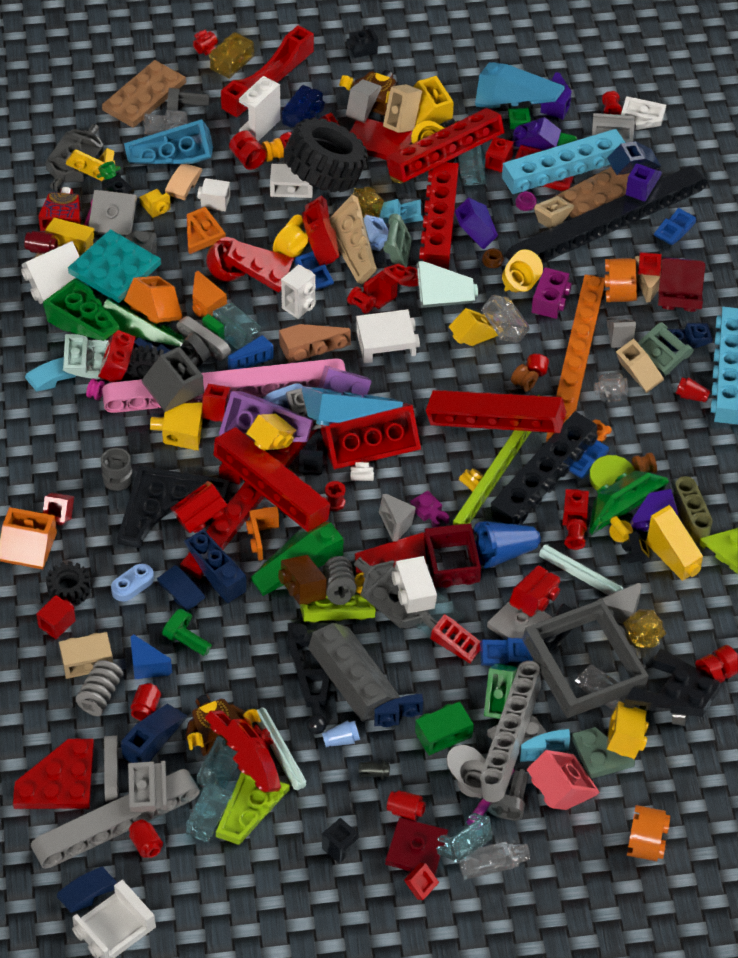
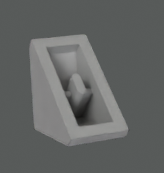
(362, 99)
(620, 331)
(396, 516)
(624, 602)

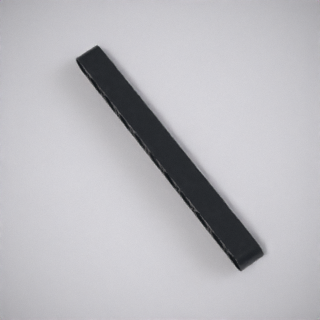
(611, 216)

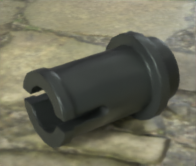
(374, 769)

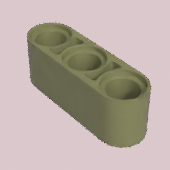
(692, 508)

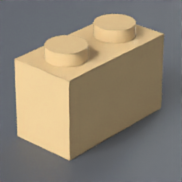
(402, 108)
(82, 653)

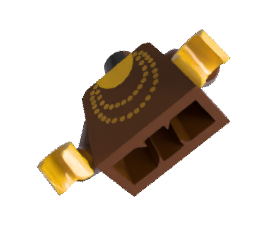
(385, 80)
(198, 728)

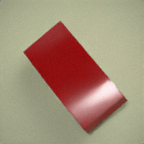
(403, 275)

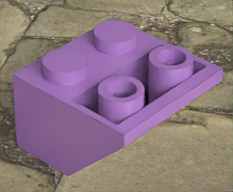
(344, 381)

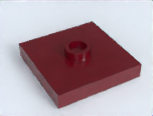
(415, 844)

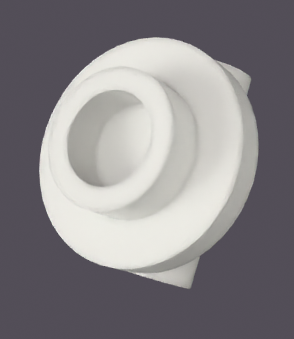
(362, 472)

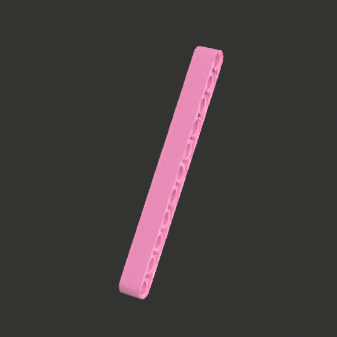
(255, 381)

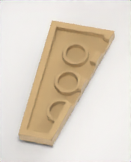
(353, 239)

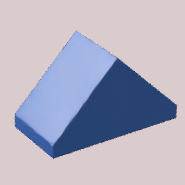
(148, 661)

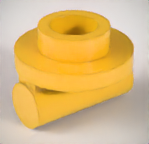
(471, 478)
(620, 529)

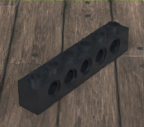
(532, 474)

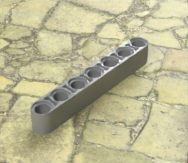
(510, 731)
(107, 823)

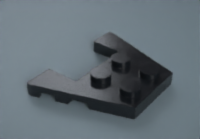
(685, 692)

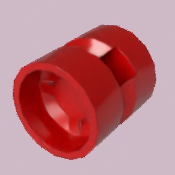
(247, 150)
(719, 664)

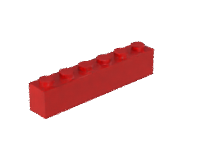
(496, 411)
(271, 479)

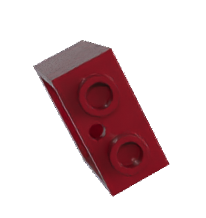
(458, 536)

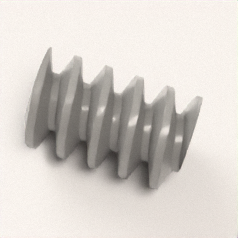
(98, 687)

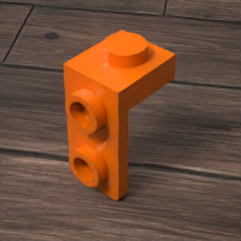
(260, 520)

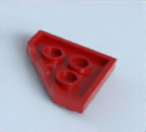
(59, 779)

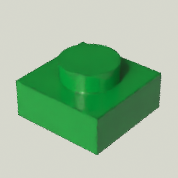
(518, 117)
(214, 326)

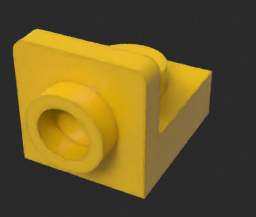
(155, 202)

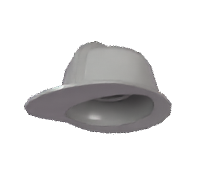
(466, 767)

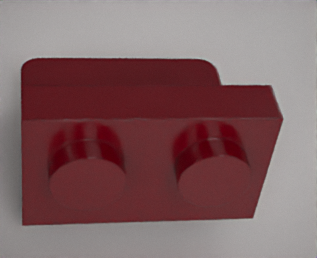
(681, 284)

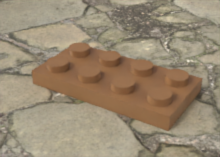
(143, 93)
(595, 191)

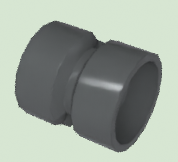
(116, 469)

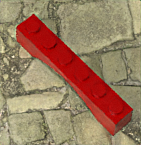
(293, 50)

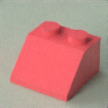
(561, 780)

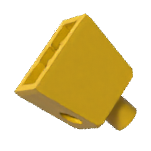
(180, 425)

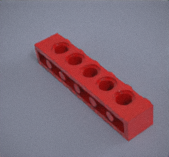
(444, 145)
(440, 215)

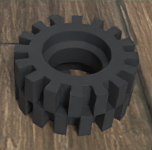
(142, 360)
(64, 573)

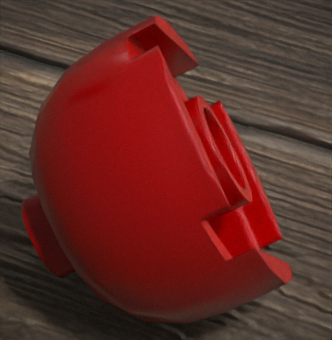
(218, 266)

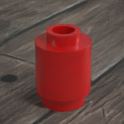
(145, 701)
(406, 805)
(145, 838)

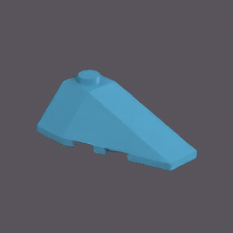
(508, 84)
(174, 146)
(332, 406)

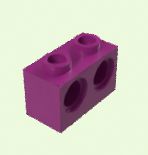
(551, 293)

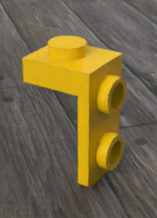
(89, 164)

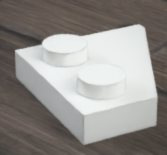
(646, 113)

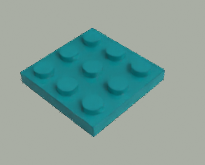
(113, 264)

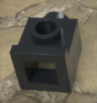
(363, 42)
(117, 184)

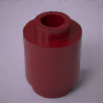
(40, 242)

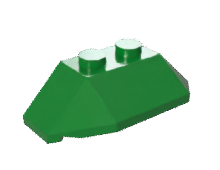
(623, 497)

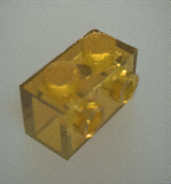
(231, 55)

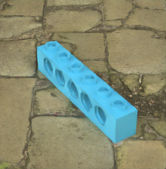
(560, 161)
(726, 371)

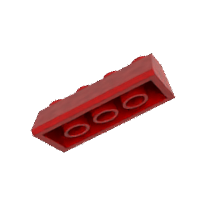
(371, 437)

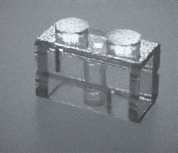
(505, 319)

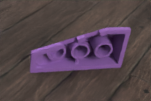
(244, 409)

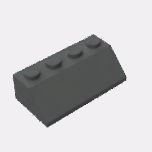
(351, 669)

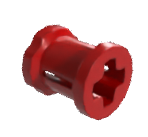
(611, 102)
(361, 300)
(335, 491)
(576, 530)

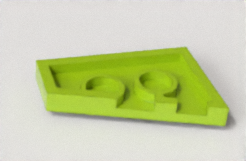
(324, 609)
(247, 809)

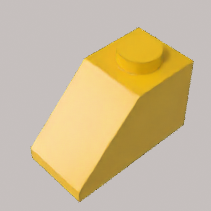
(471, 328)

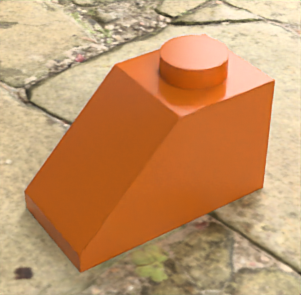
(206, 296)

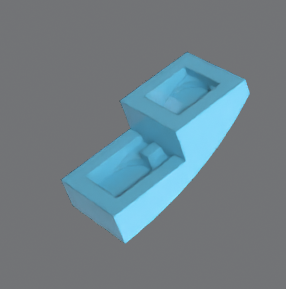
(408, 211)
(47, 375)
(553, 741)

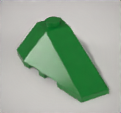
(79, 312)
(139, 326)
(319, 544)

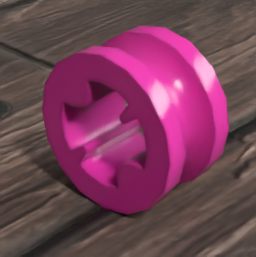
(94, 389)

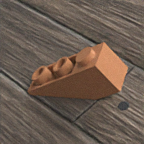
(311, 340)

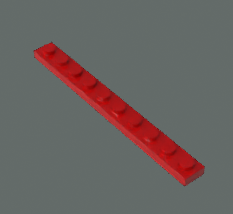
(238, 509)

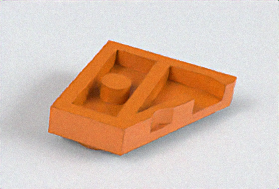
(202, 230)

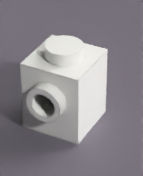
(214, 194)

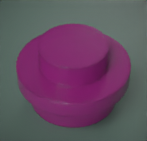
(525, 201)

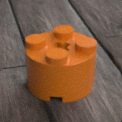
(621, 280)
(647, 833)

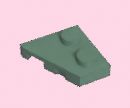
(595, 757)

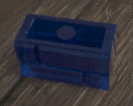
(303, 105)

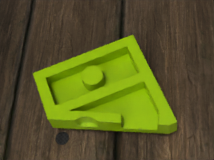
(725, 546)

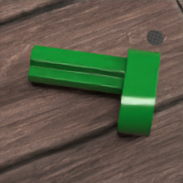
(176, 630)

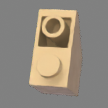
(639, 365)

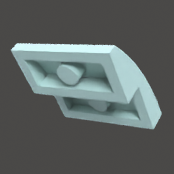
(83, 356)

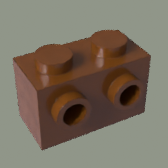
(303, 579)

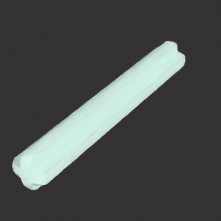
(579, 570)
(281, 751)

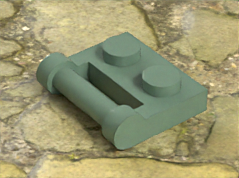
(398, 241)
(661, 355)

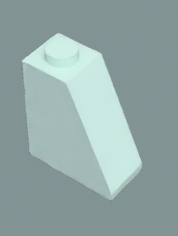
(443, 286)

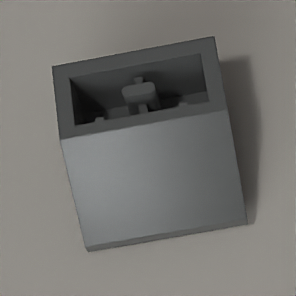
(173, 379)

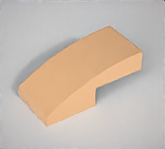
(182, 181)

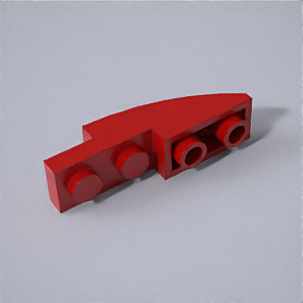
(319, 231)
(252, 754)

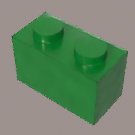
(444, 728)

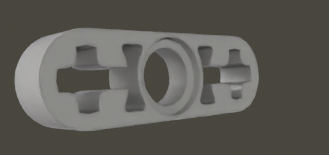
(218, 347)
(111, 775)

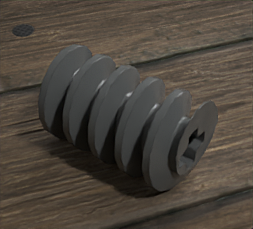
(340, 580)

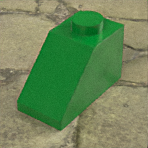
(498, 688)

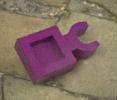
(429, 508)

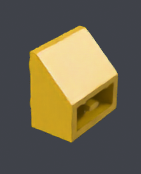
(434, 102)

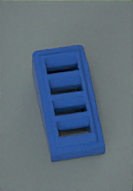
(252, 354)

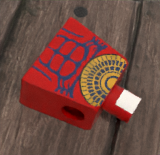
(61, 206)

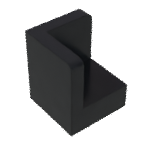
(338, 839)

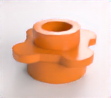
(602, 430)

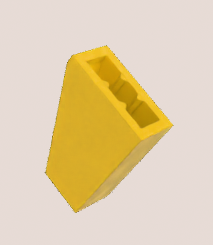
(673, 543)

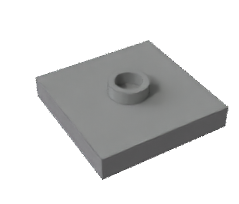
(112, 212)
(512, 622)

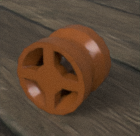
(524, 377)
(645, 463)

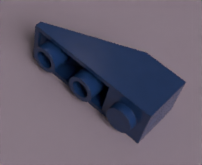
(628, 154)
(217, 566)
(151, 734)

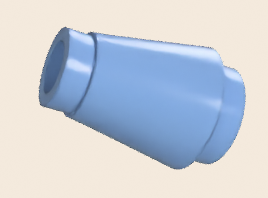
(341, 734)

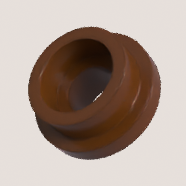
(492, 258)

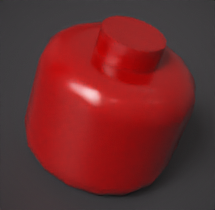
(538, 363)

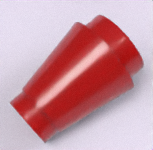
(692, 390)

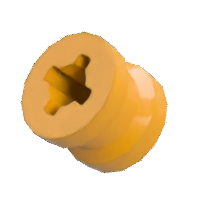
(273, 149)

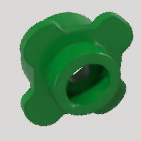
(108, 170)

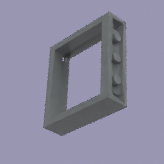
(616, 635)

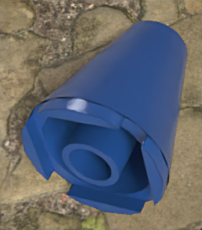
(503, 541)

